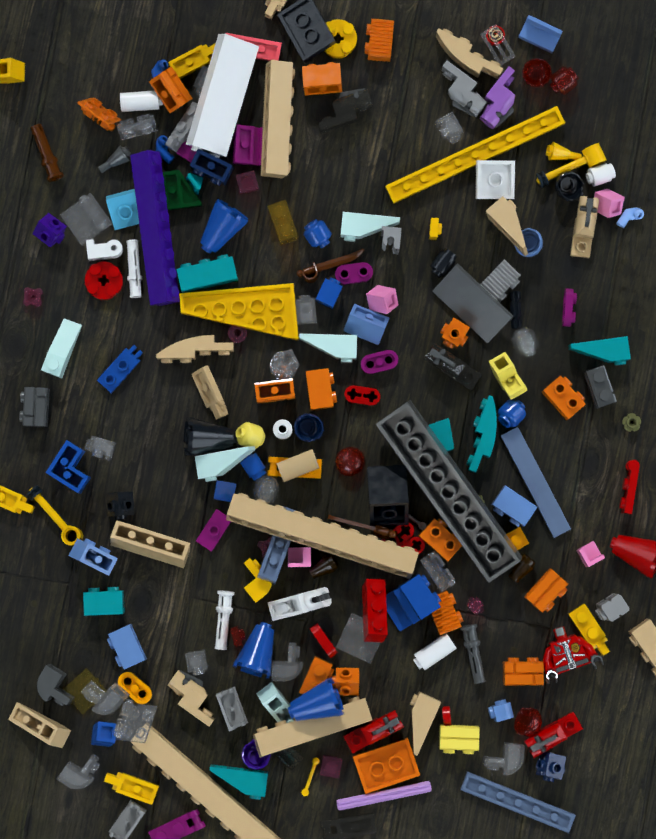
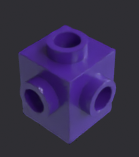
(49, 230)

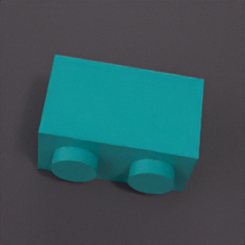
(103, 602)

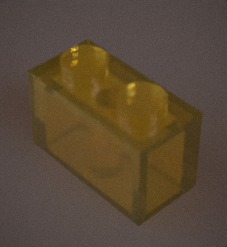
(283, 222)

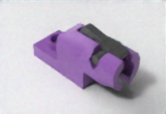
(499, 100)

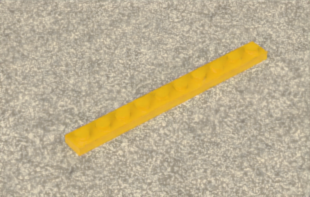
(467, 157)

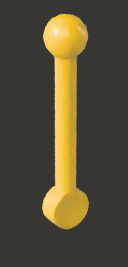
(305, 791)

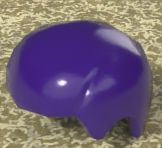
(251, 757)

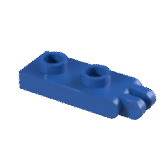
(120, 369)

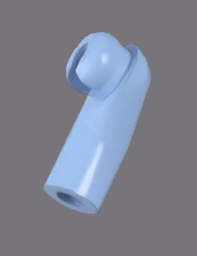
(630, 214)

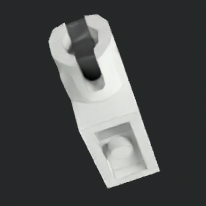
(299, 603)

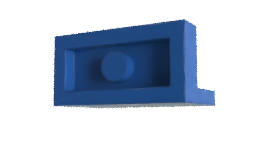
(400, 609)

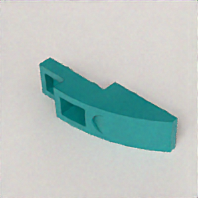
(486, 427)

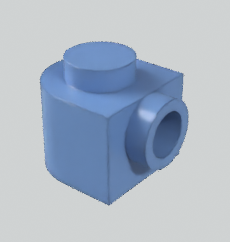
(501, 711)

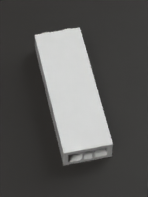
(222, 95)

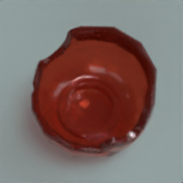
(536, 72)
(350, 461)
(528, 722)

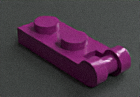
(178, 827)

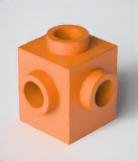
(457, 327)
(347, 681)

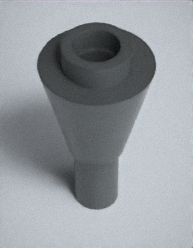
(120, 156)

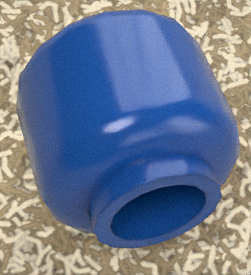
(317, 233)
(511, 413)

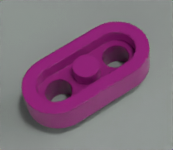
(354, 273)
(567, 315)
(379, 362)

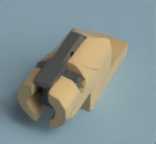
(584, 227)
(192, 695)

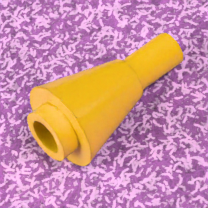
(558, 152)

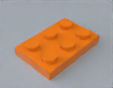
(386, 765)

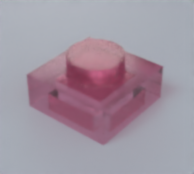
(247, 182)
(331, 766)

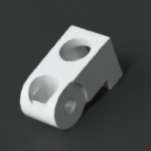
(104, 251)

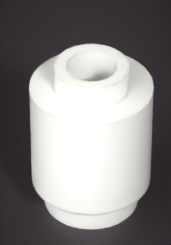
(600, 174)
(287, 433)

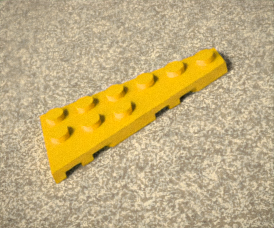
(257, 308)

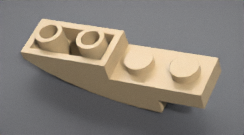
(459, 51)
(186, 349)

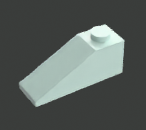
(362, 225)
(338, 346)
(61, 348)
(219, 463)
(275, 703)

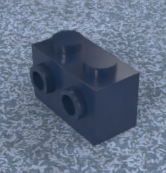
(212, 167)

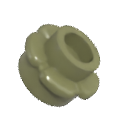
(631, 427)

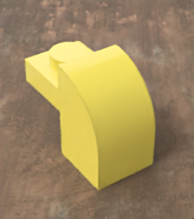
(507, 376)

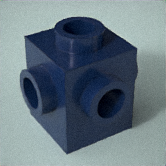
(550, 766)

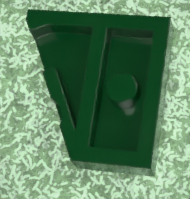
(179, 192)

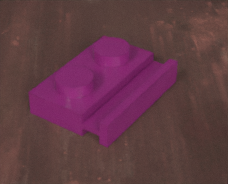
(247, 145)

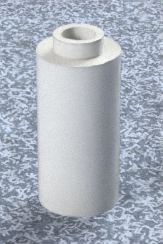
(140, 101)
(434, 652)

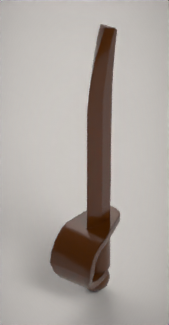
(326, 265)
(380, 531)

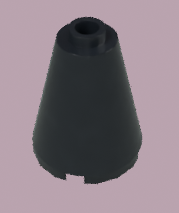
(206, 437)

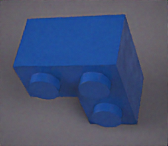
(64, 468)
(420, 596)

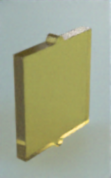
(78, 685)

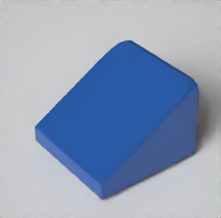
(224, 491)

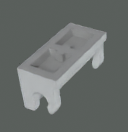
(391, 236)
(231, 708)
(127, 821)

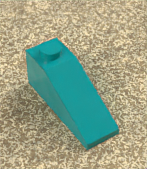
(607, 350)
(245, 780)

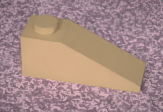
(505, 218)
(422, 713)
(39, 725)

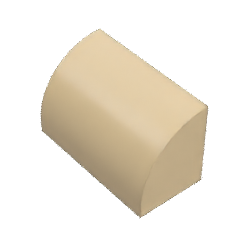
(298, 465)

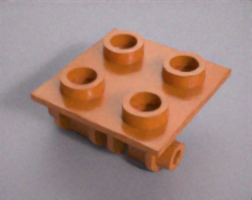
(105, 116)

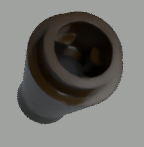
(324, 566)
(522, 568)

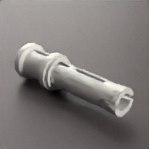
(224, 609)

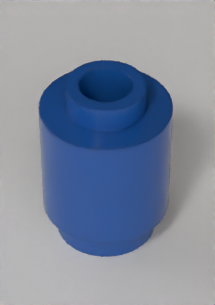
(253, 466)

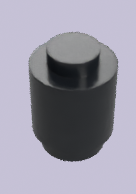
(443, 263)

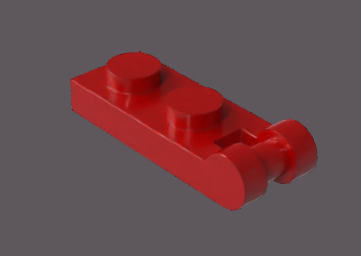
(629, 486)

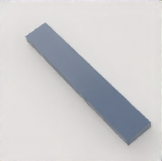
(535, 482)
(518, 802)

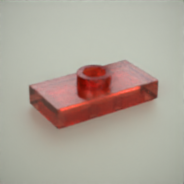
(238, 635)

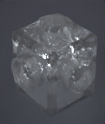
(284, 365)

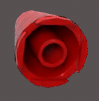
(636, 552)

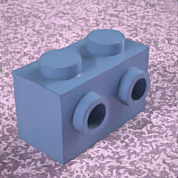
(513, 506)
(90, 555)
(126, 646)

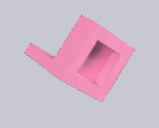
(609, 203)
(382, 299)
(590, 554)
(299, 557)

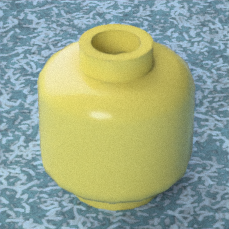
(250, 435)

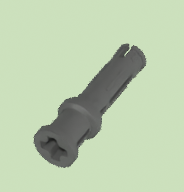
(472, 645)

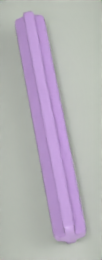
(384, 795)

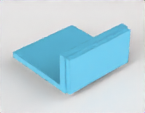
(123, 209)

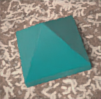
(195, 182)

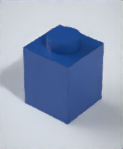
(329, 292)

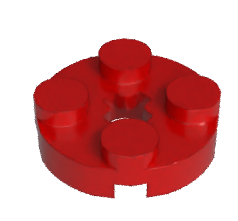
(110, 289)

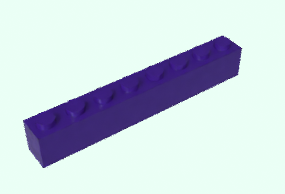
(155, 228)

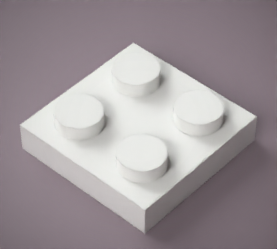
(495, 179)

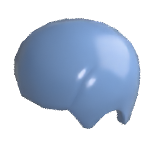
(533, 242)

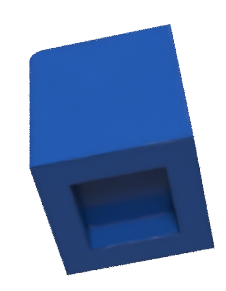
(103, 734)

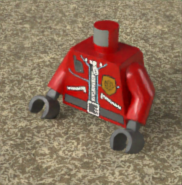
(567, 654)

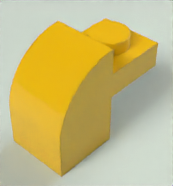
(258, 587)

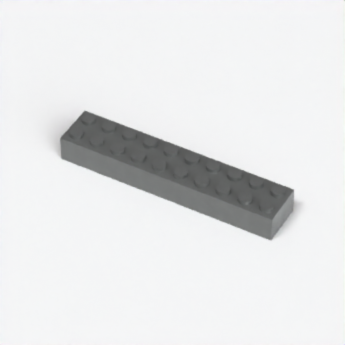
(449, 491)

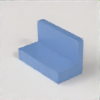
(540, 34)
(366, 324)

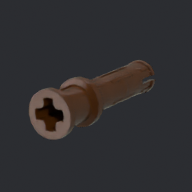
(49, 161)

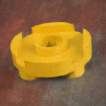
(345, 46)

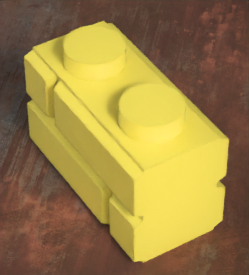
(459, 738)

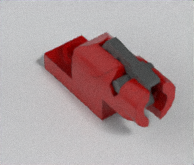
(373, 731)
(553, 734)

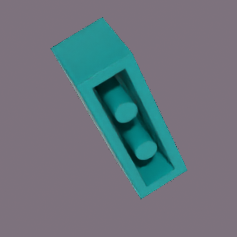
(207, 273)

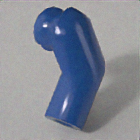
(159, 67)
(163, 149)

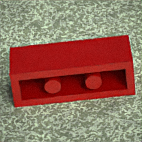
(374, 610)

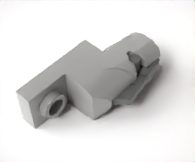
(462, 91)

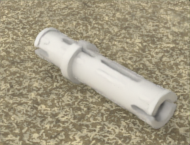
(134, 269)

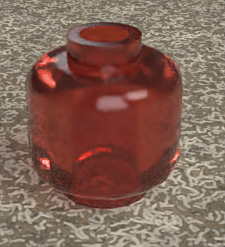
(564, 80)

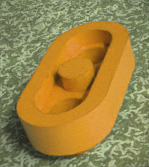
(135, 687)

